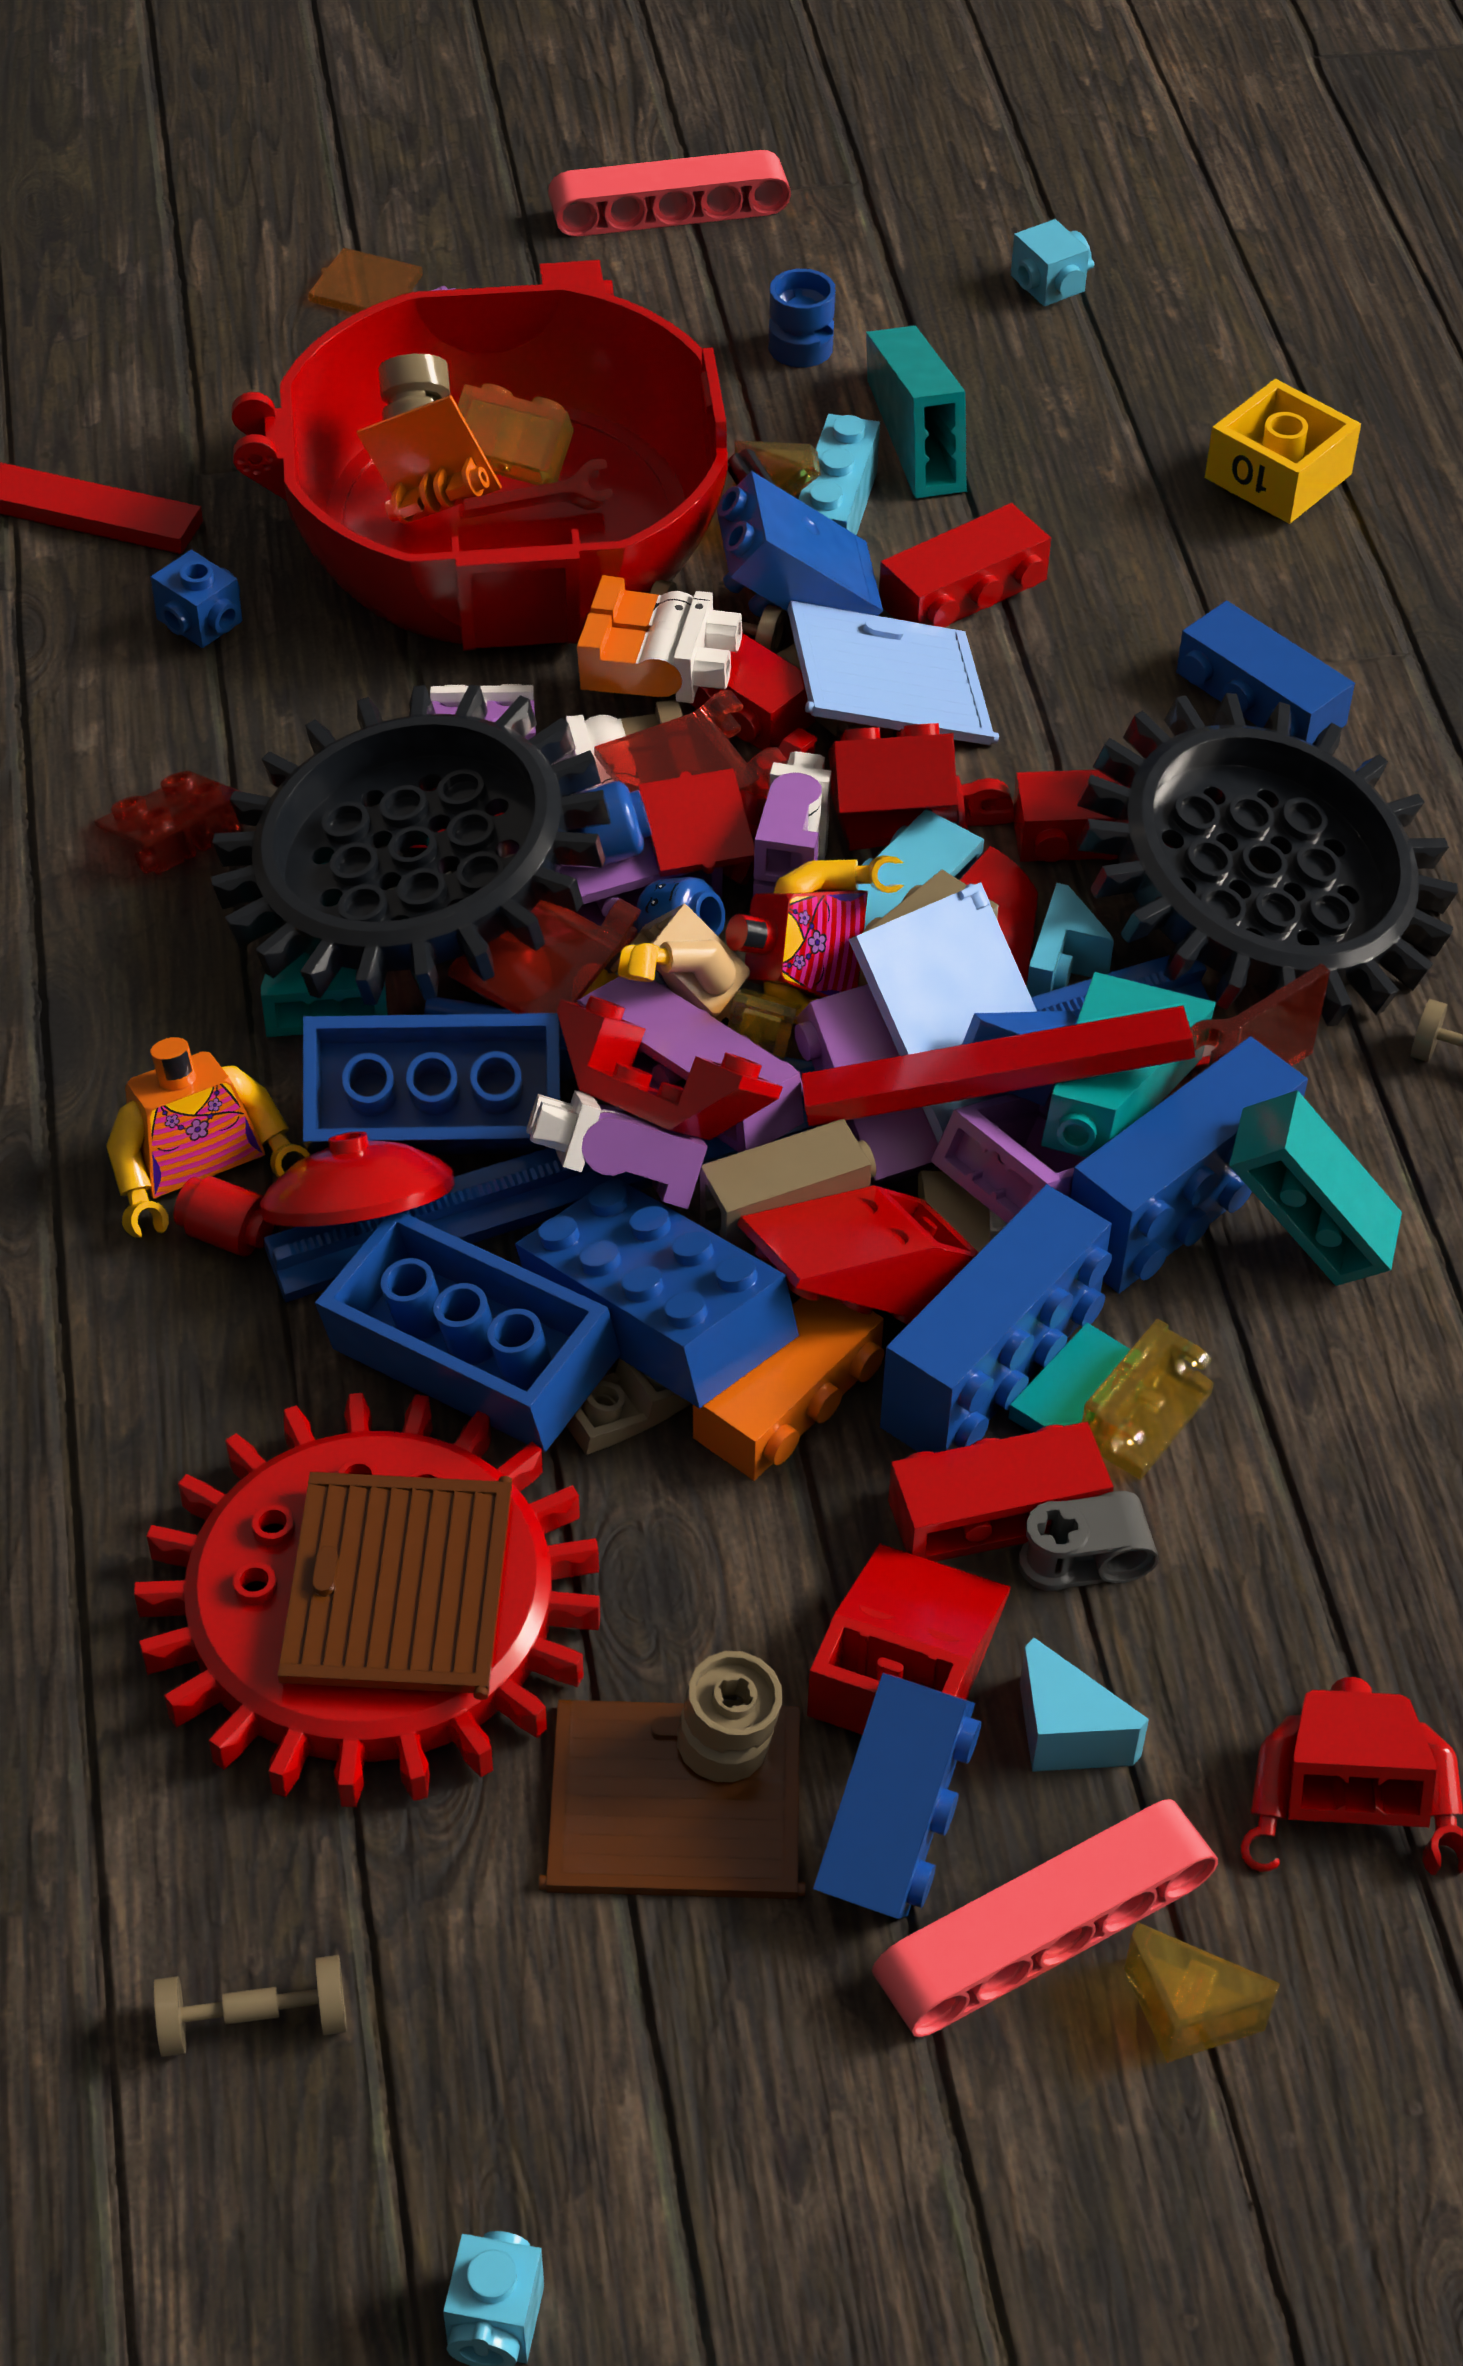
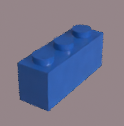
(1244, 657)
(897, 1797)

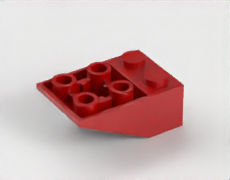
(893, 772)
(862, 1248)
(903, 1622)

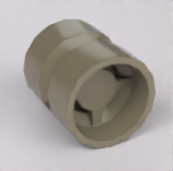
(412, 382)
(729, 1716)

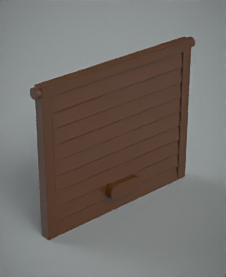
(397, 1583)
(646, 1824)

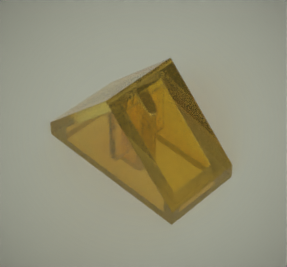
(765, 1020)
(1193, 1995)

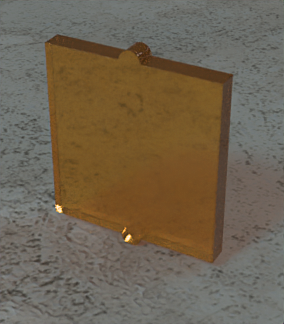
(362, 280)

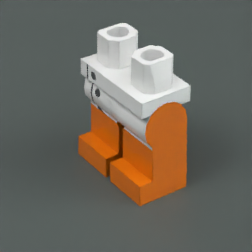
(656, 643)

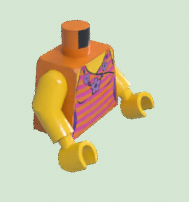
(187, 1124)

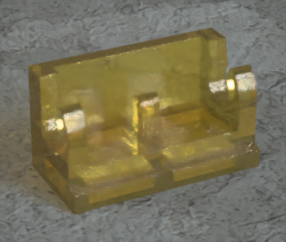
(1148, 1399)

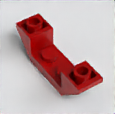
(603, 1056)

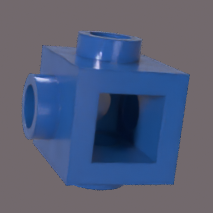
(196, 598)

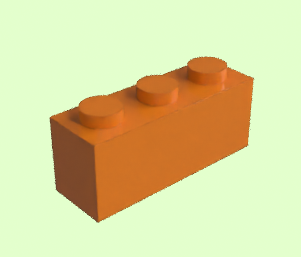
(801, 1384)

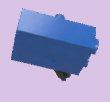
(789, 548)

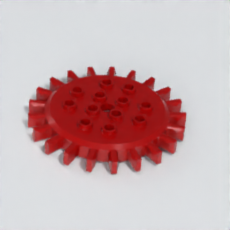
(241, 1632)

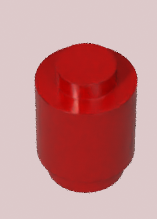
(222, 1215)

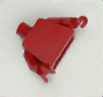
(1358, 1763)

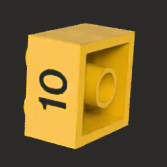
(1282, 450)

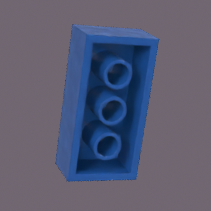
(429, 1079)
(1171, 1166)
(676, 1293)
(995, 1324)
(469, 1328)

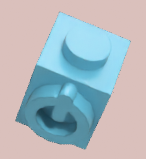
(1051, 261)
(493, 2299)

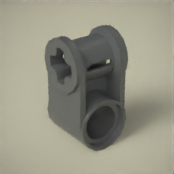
(1094, 1537)

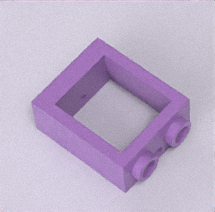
(987, 1154)

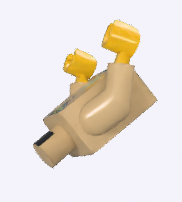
(685, 958)

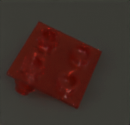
(173, 819)

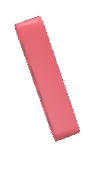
(646, 189)
(1043, 1917)

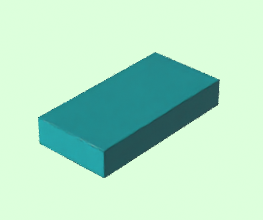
(1068, 1381)

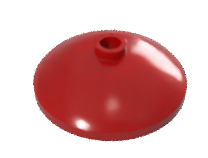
(355, 1183)

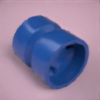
(801, 317)

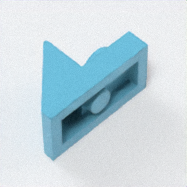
(1068, 943)

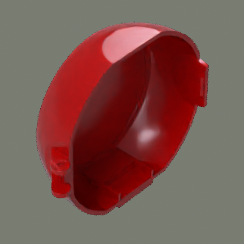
(520, 575)

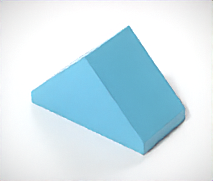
(1073, 1717)

